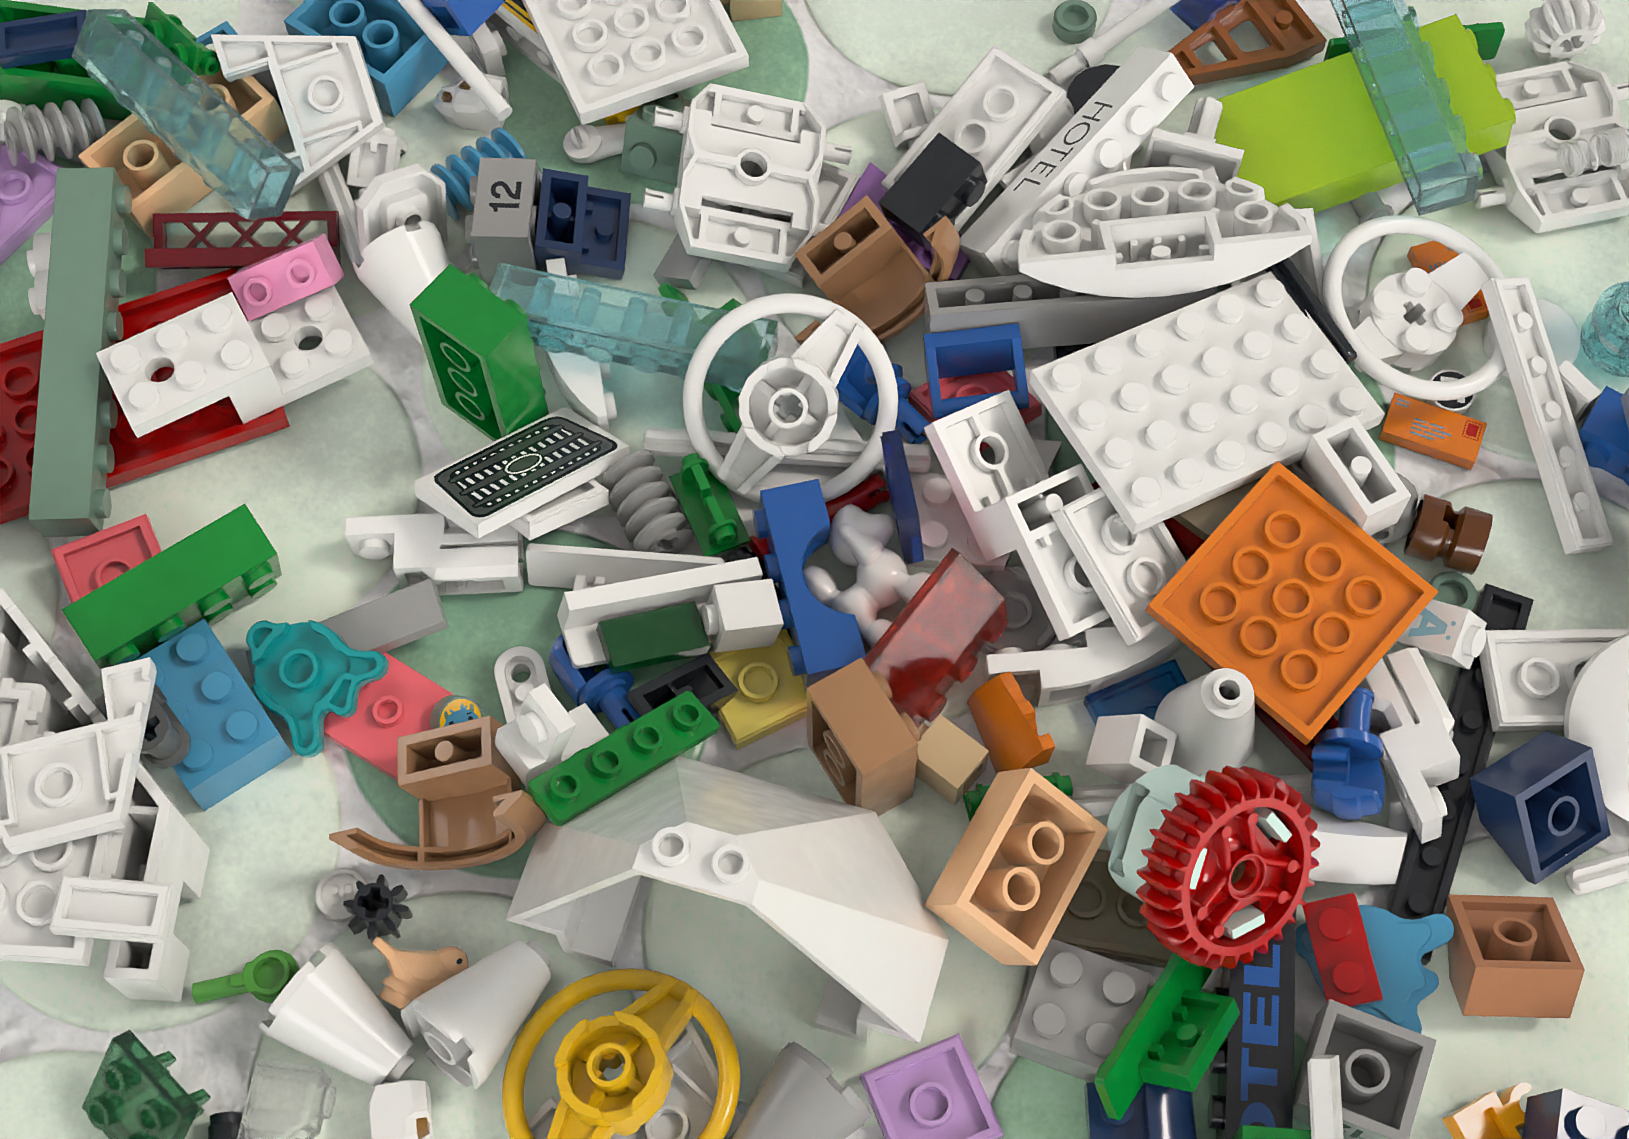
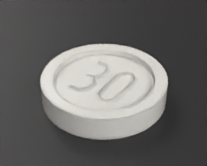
(334, 890)

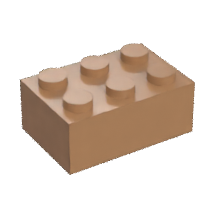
(862, 738)

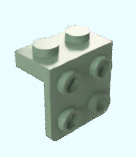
(651, 149)

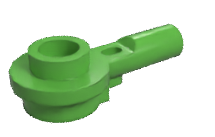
(262, 977)

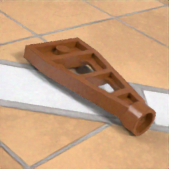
(1281, 24)

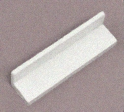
(585, 607)

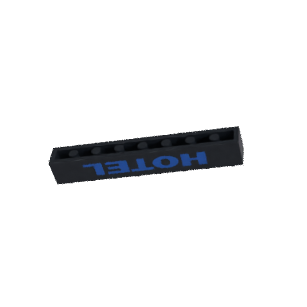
(1258, 1052)

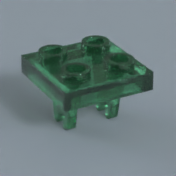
(138, 1096)

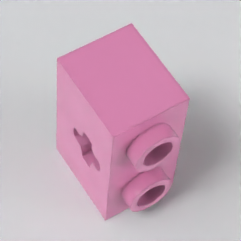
(286, 277)

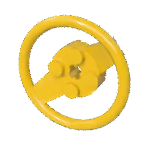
(638, 1039)

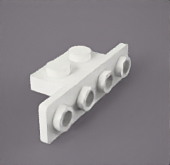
(594, 567)

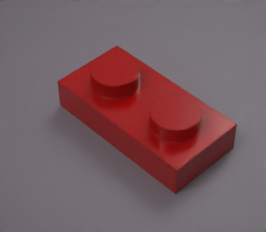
(1342, 950)

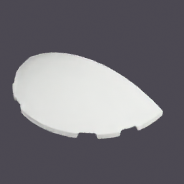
(1158, 234)

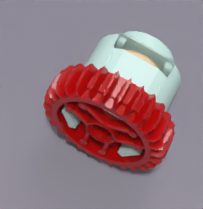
(1213, 859)

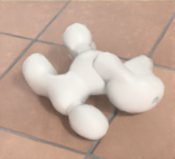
(881, 574)

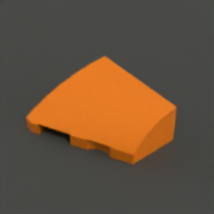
(1009, 725)

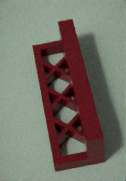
(235, 256)

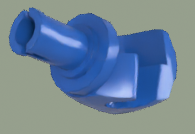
(860, 394)
(597, 689)
(1345, 763)

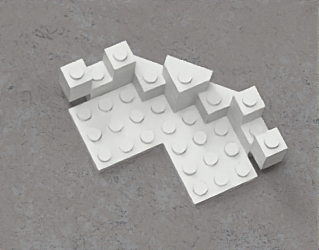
(155, 846)

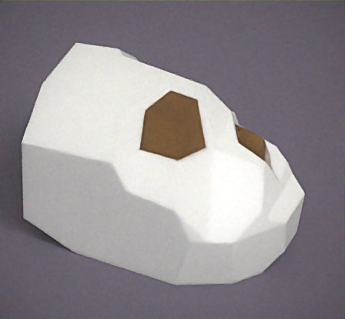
(465, 109)
(401, 1110)

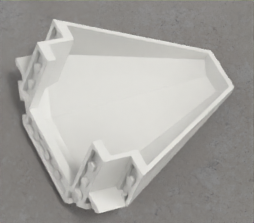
(792, 857)

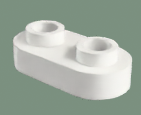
(507, 666)

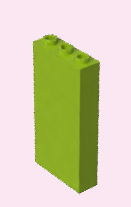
(1319, 137)

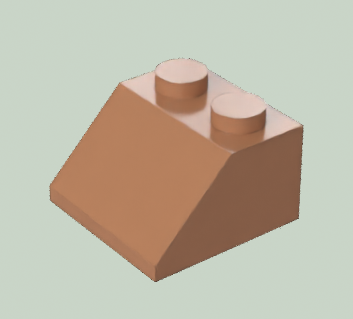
(1512, 957)

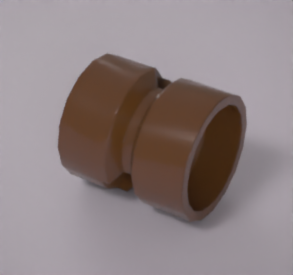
(1448, 534)

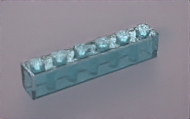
(1410, 102)
(185, 113)
(631, 326)

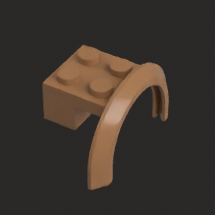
(873, 271)
(466, 802)

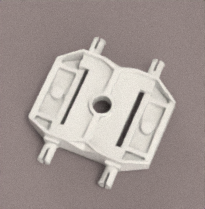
(1578, 104)
(718, 135)

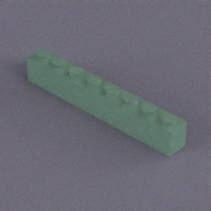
(79, 321)

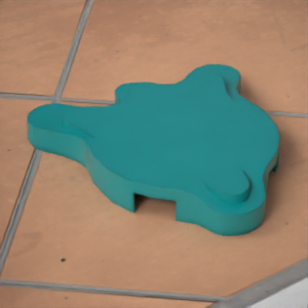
(308, 673)

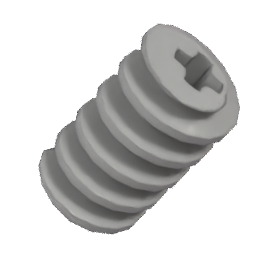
(52, 129)
(644, 505)

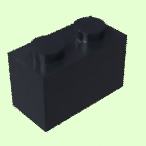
(932, 187)

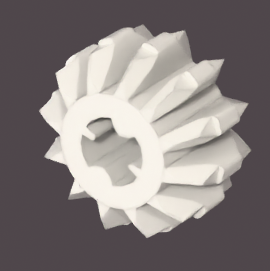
(1564, 28)

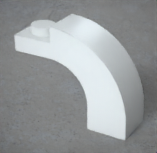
(546, 734)

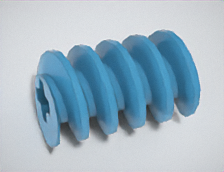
(459, 170)

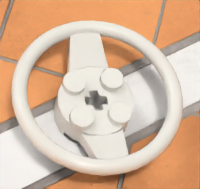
(1414, 312)
(807, 373)

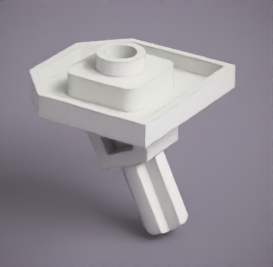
(1196, 146)
(398, 200)

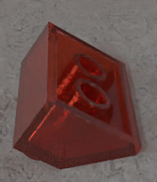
(938, 637)

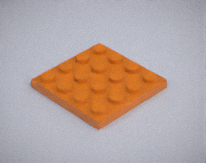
(1292, 601)

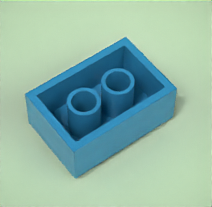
(392, 43)
(226, 723)

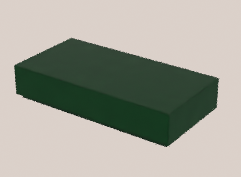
(652, 637)

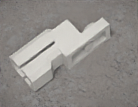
(449, 556)
(1416, 737)

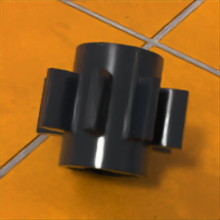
(368, 899)

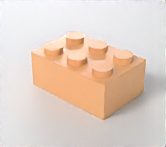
(1017, 867)

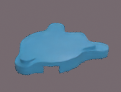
(1397, 955)

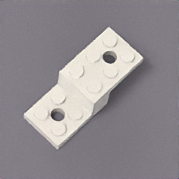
(226, 356)
(1013, 504)

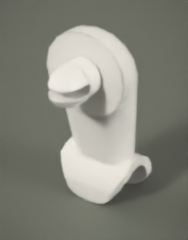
(590, 144)

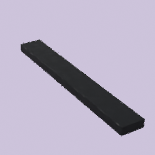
(1430, 867)

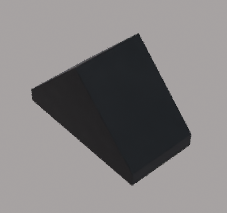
(698, 676)

